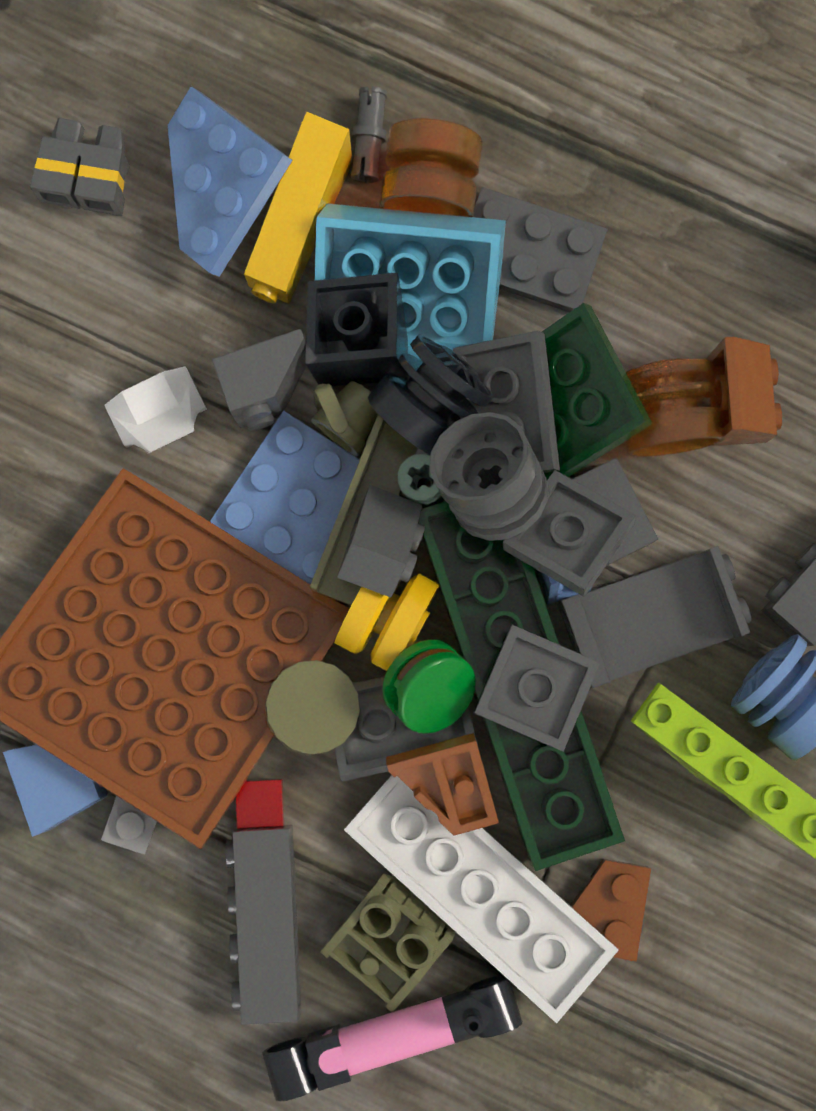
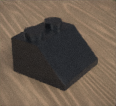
(355, 329)

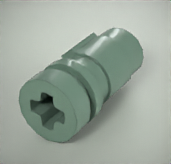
(416, 470)

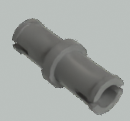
(368, 134)

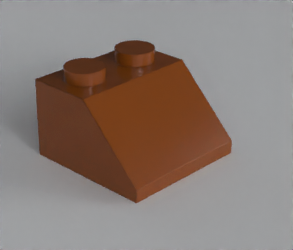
(745, 391)

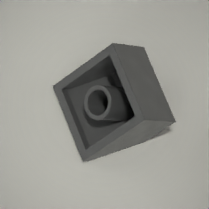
(262, 378)

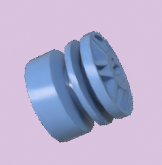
(785, 689)

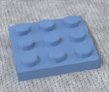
(289, 496)

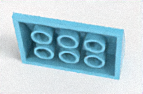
(443, 263)

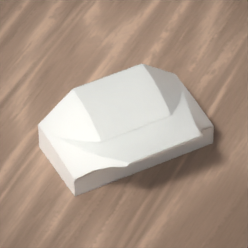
(156, 410)

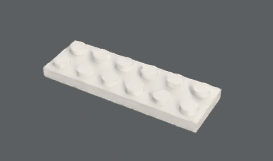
(485, 898)

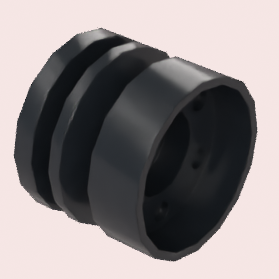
(436, 390)

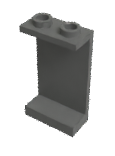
(657, 615)

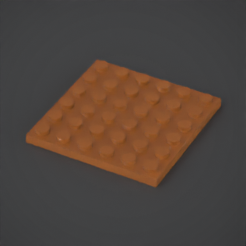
(158, 656)

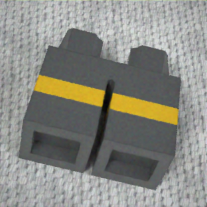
(81, 173)

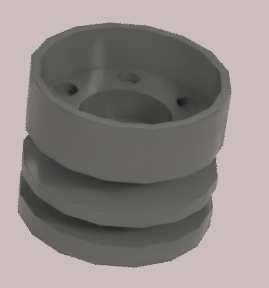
(489, 476)

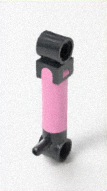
(337, 1053)

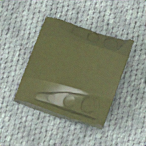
(390, 940)

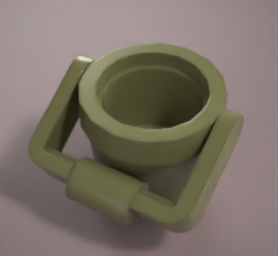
(344, 417)

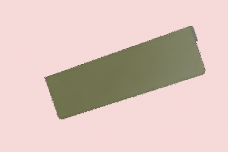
(379, 468)

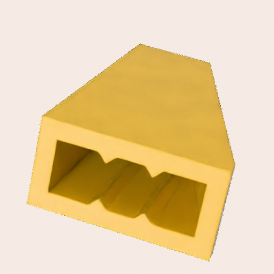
(289, 231)

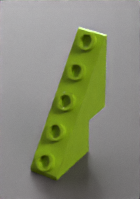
(729, 767)

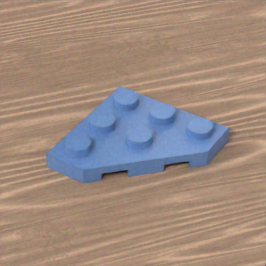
(219, 179)

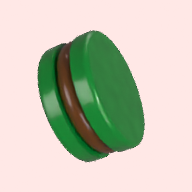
(429, 686)

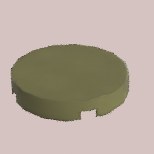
(312, 707)

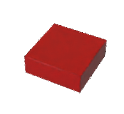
(260, 804)

